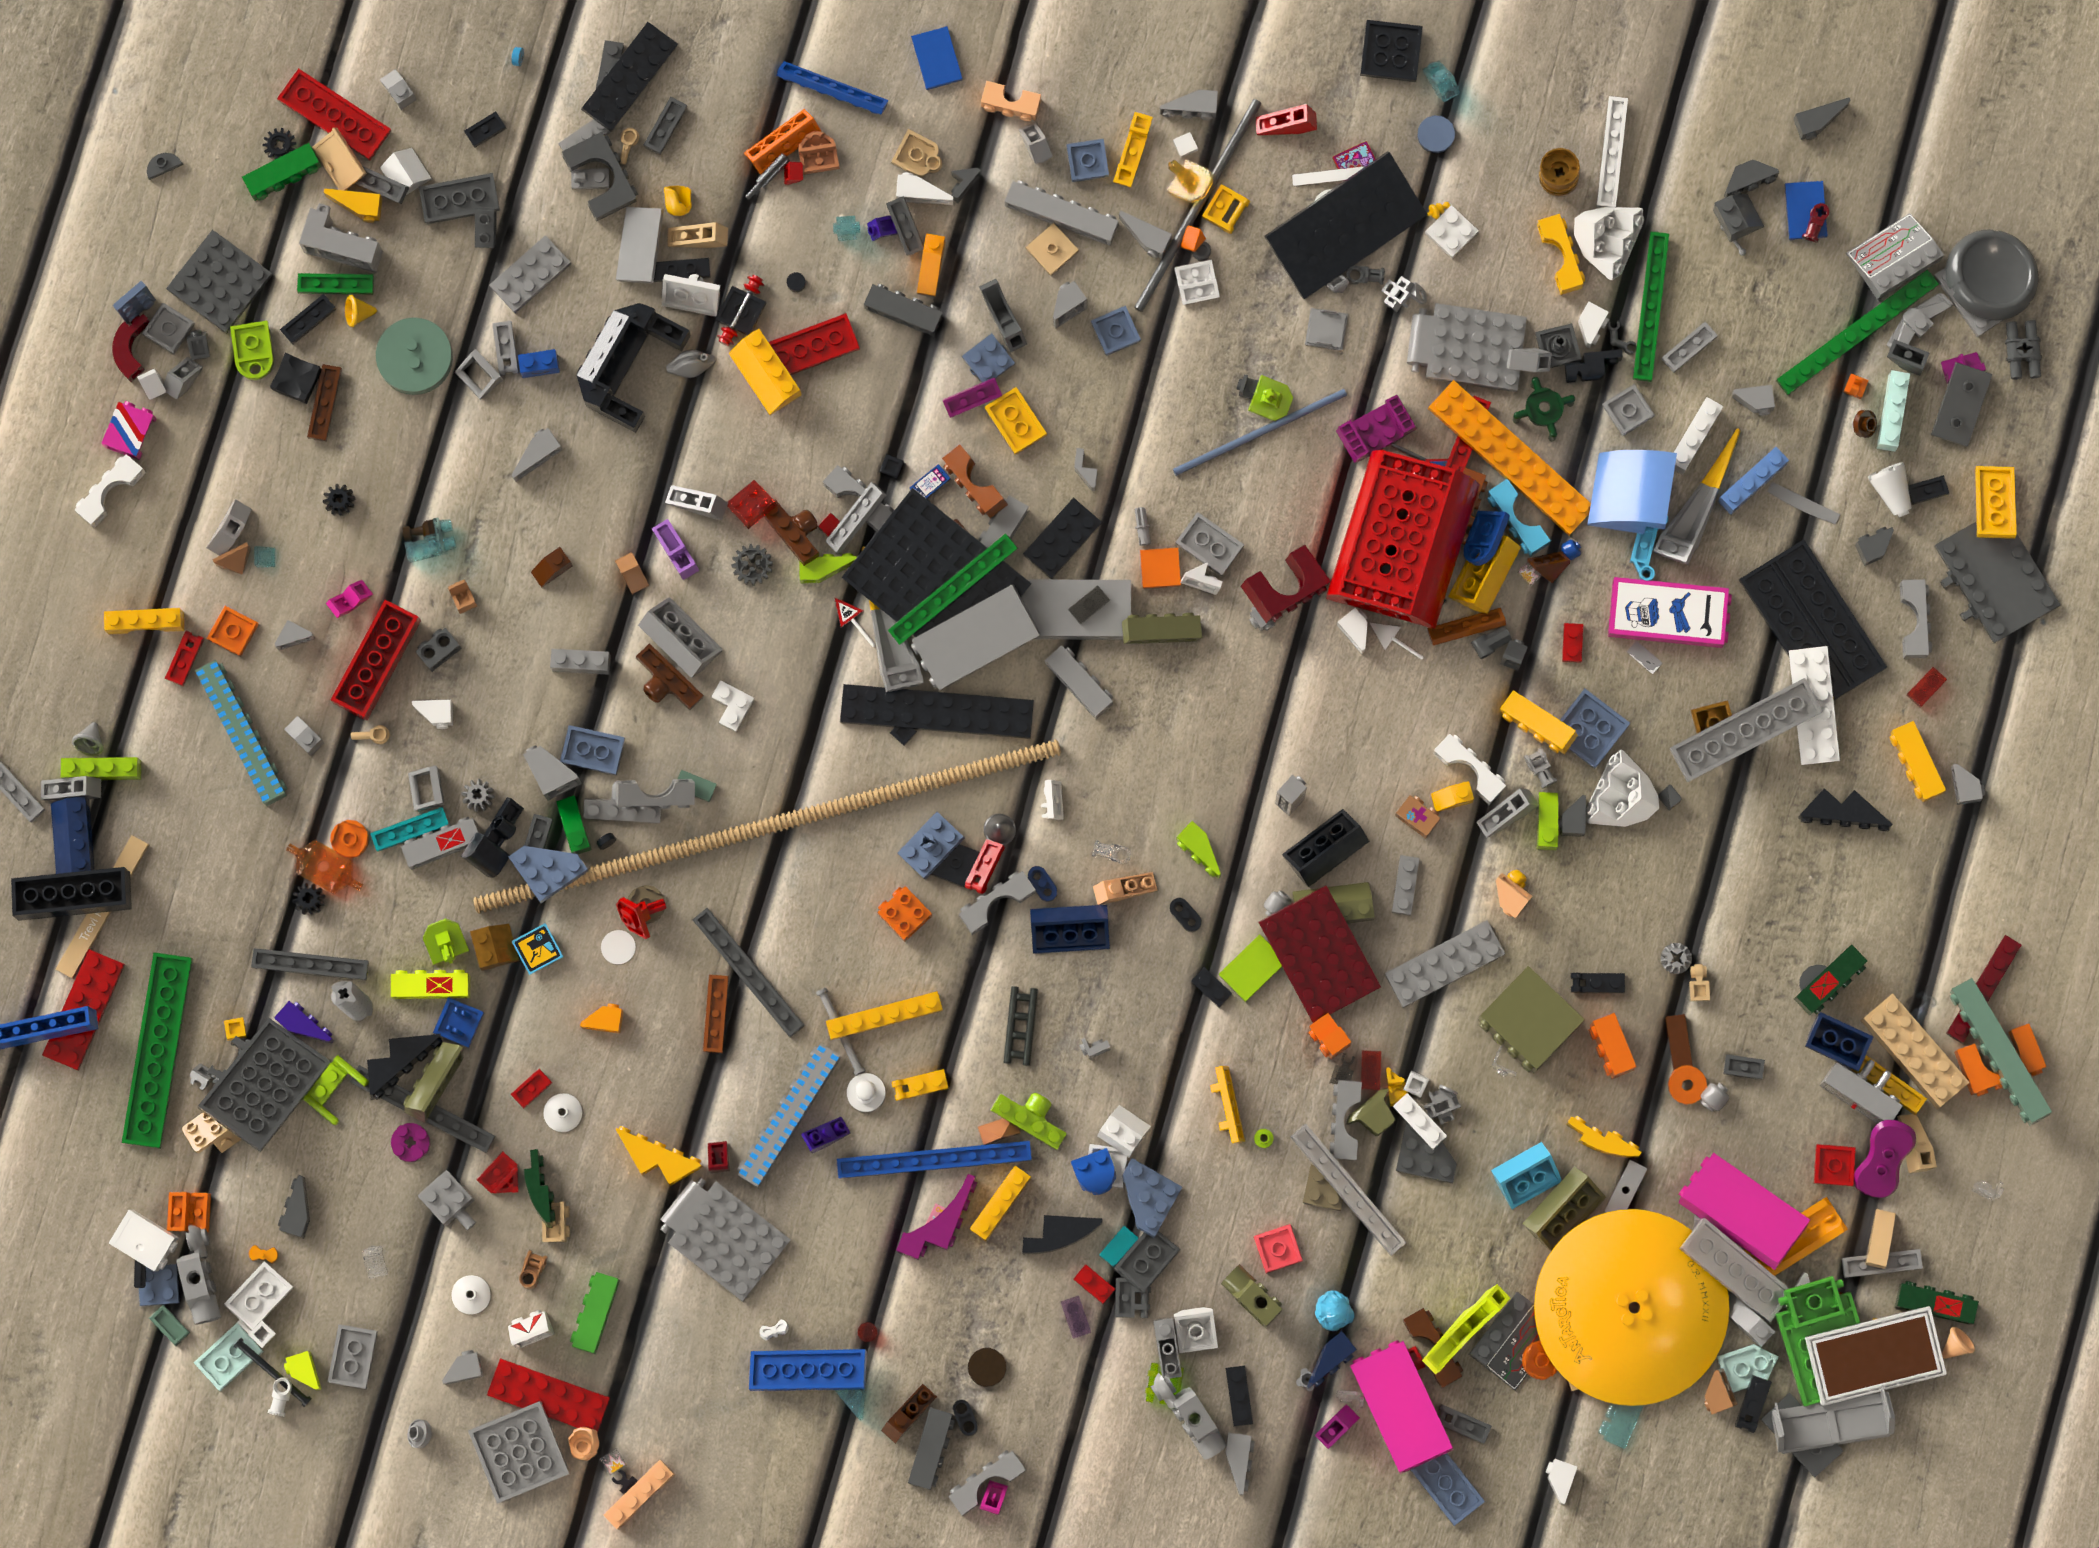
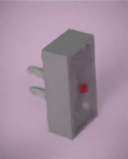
(1860, 1094)

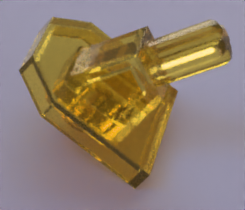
(1191, 180)

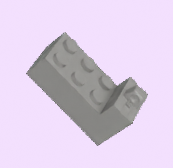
(329, 243)

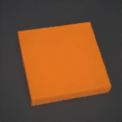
(1160, 568)
(232, 631)

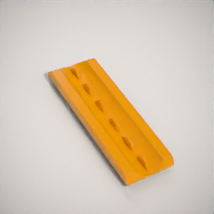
(1823, 1227)

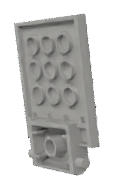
(1466, 346)
(723, 1236)

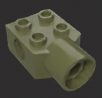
(1247, 1292)

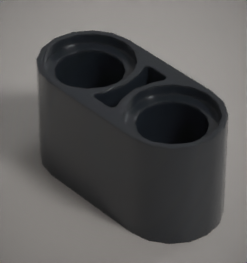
(966, 1417)

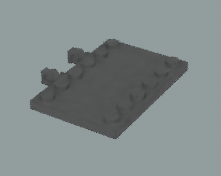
(1997, 580)
(263, 1084)

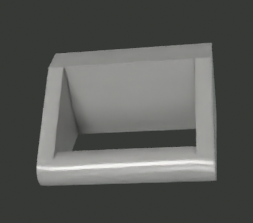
(488, 369)
(436, 786)

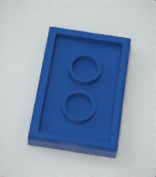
(936, 58)
(1799, 202)

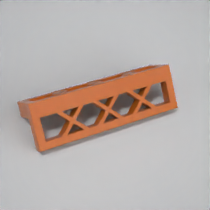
(784, 142)

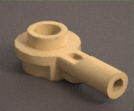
(629, 138)
(378, 734)

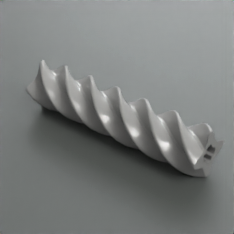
(351, 1000)

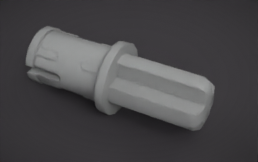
(1142, 526)

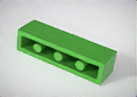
(595, 1313)

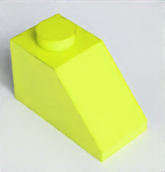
(303, 1369)

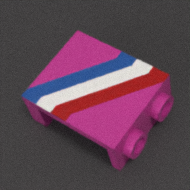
(128, 429)

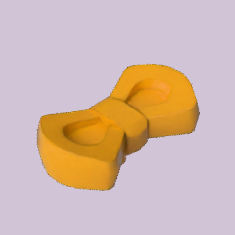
(256, 1253)

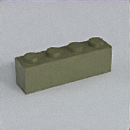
(1161, 629)

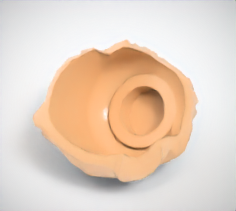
(583, 1443)

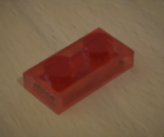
(1926, 687)
(1370, 1070)

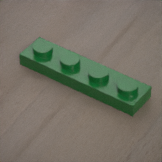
(335, 283)

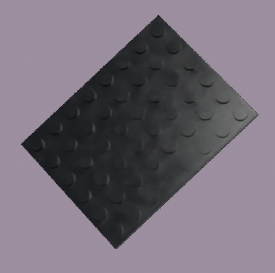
(916, 556)

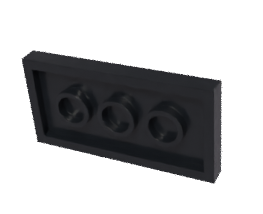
(1062, 538)

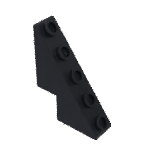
(1852, 811)
(403, 1055)

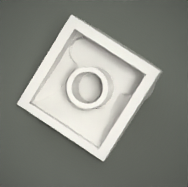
(1195, 1329)

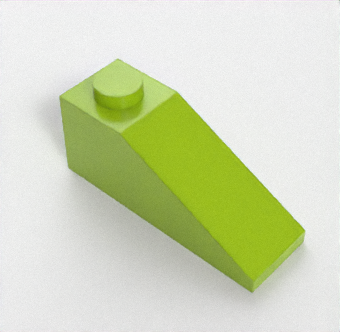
(1547, 821)

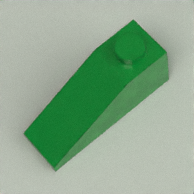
(573, 825)

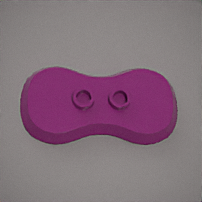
(1888, 1148)

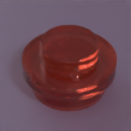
(867, 1332)

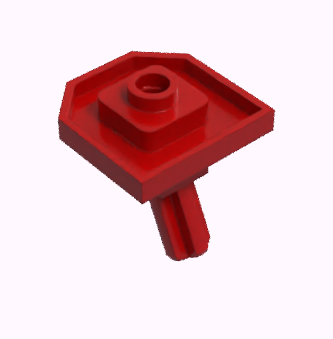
(636, 915)

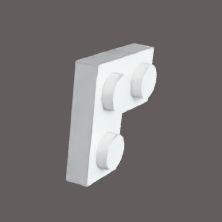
(737, 703)

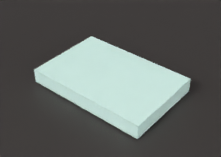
(223, 1361)

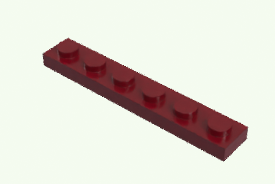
(1987, 982)

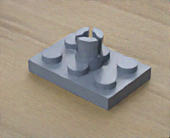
(931, 845)

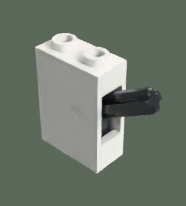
(145, 1243)

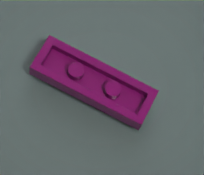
(972, 397)

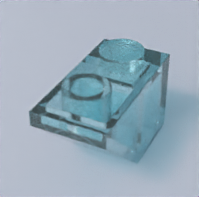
(1441, 81)

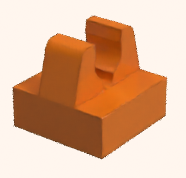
(1855, 386)

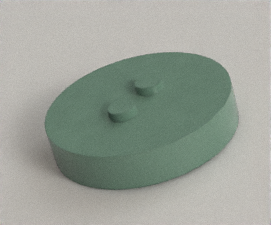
(414, 356)

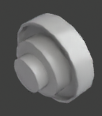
(419, 1433)

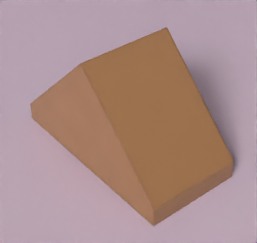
(632, 573)

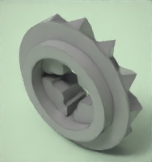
(1676, 967)

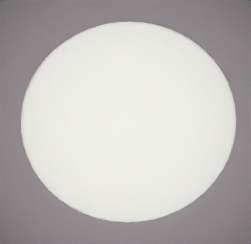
(618, 947)

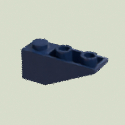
(1332, 1354)

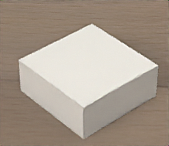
(1185, 145)

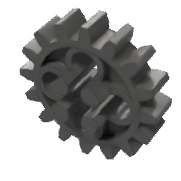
(760, 564)

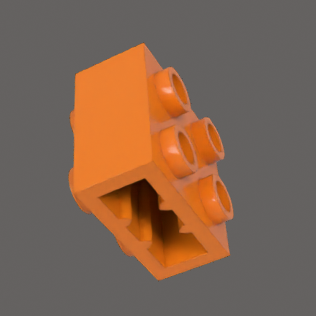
(904, 913)

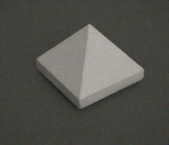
(1338, 284)

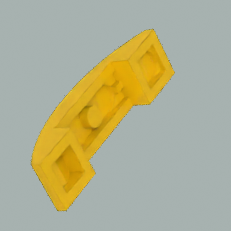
(1133, 149)

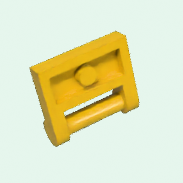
(1220, 205)

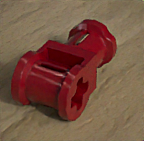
(1816, 222)

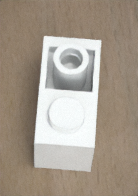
(1591, 321)

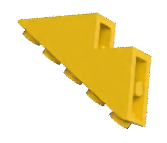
(649, 1156)

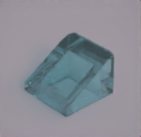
(264, 556)

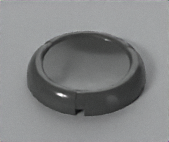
(1992, 274)

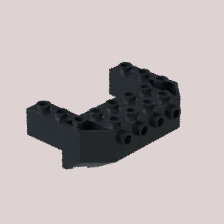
(614, 354)

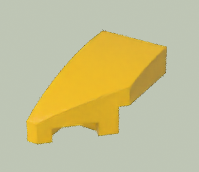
(1395, 1086)

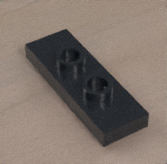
(682, 268)

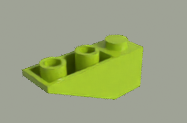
(824, 567)
(1197, 843)

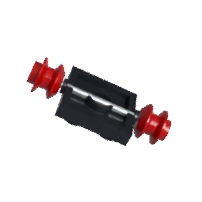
(740, 310)

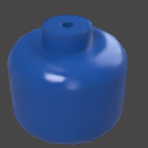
(1571, 549)

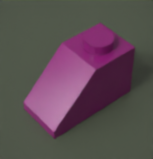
(1337, 1426)

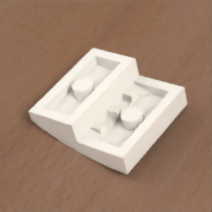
(1197, 282)

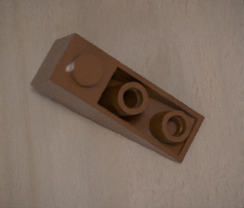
(908, 1413)

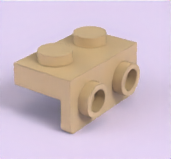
(560, 1230)

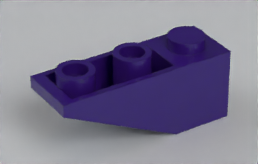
(297, 1022)

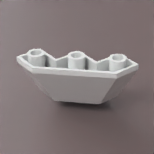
(1608, 237)
(1622, 794)

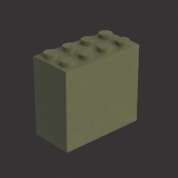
(1530, 1020)

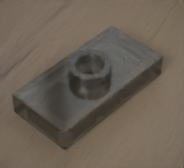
(1089, 605)

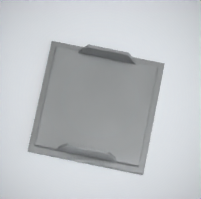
(1326, 329)

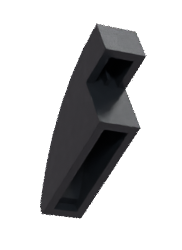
(1060, 1233)

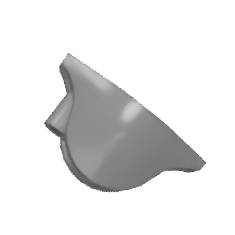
(690, 363)

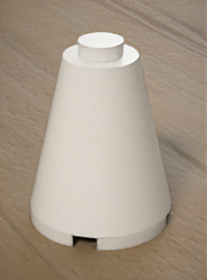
(1893, 488)

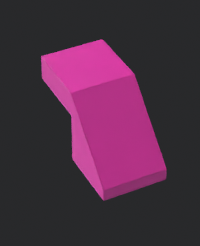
(350, 599)

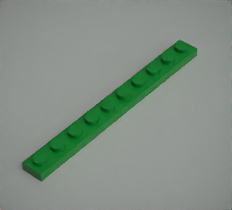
(1857, 332)

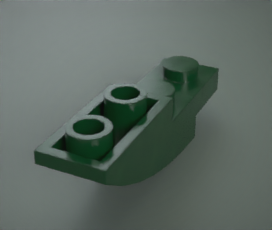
(539, 1195)

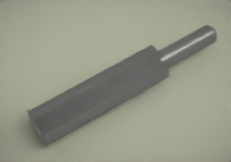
(769, 174)

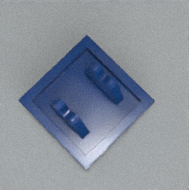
(458, 1022)

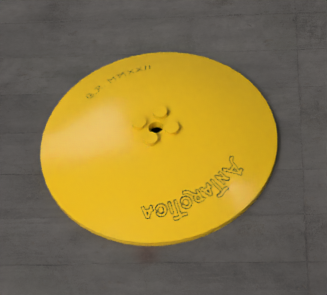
(1587, 1316)

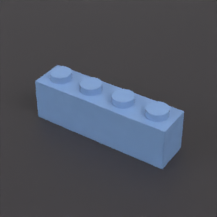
(1753, 480)

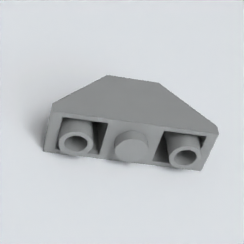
(229, 528)

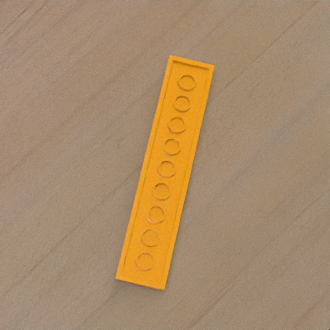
(1511, 457)

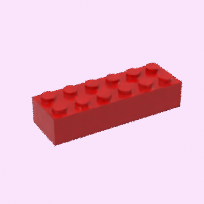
(375, 660)

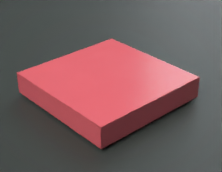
(1278, 1248)

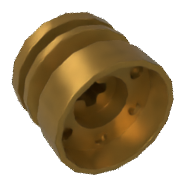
(1556, 162)

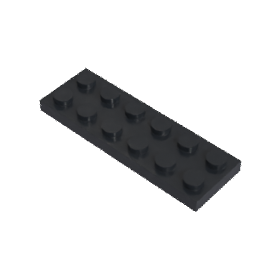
(629, 76)

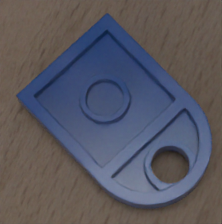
(1485, 536)

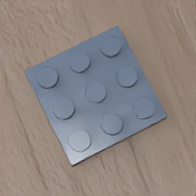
(1596, 727)

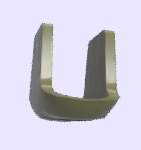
(1373, 1114)

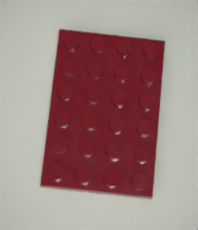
(1319, 954)

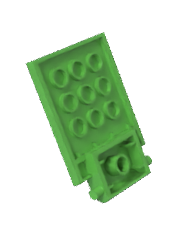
(1811, 1311)

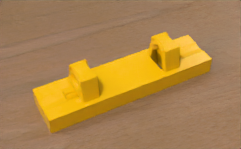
(1226, 1088)

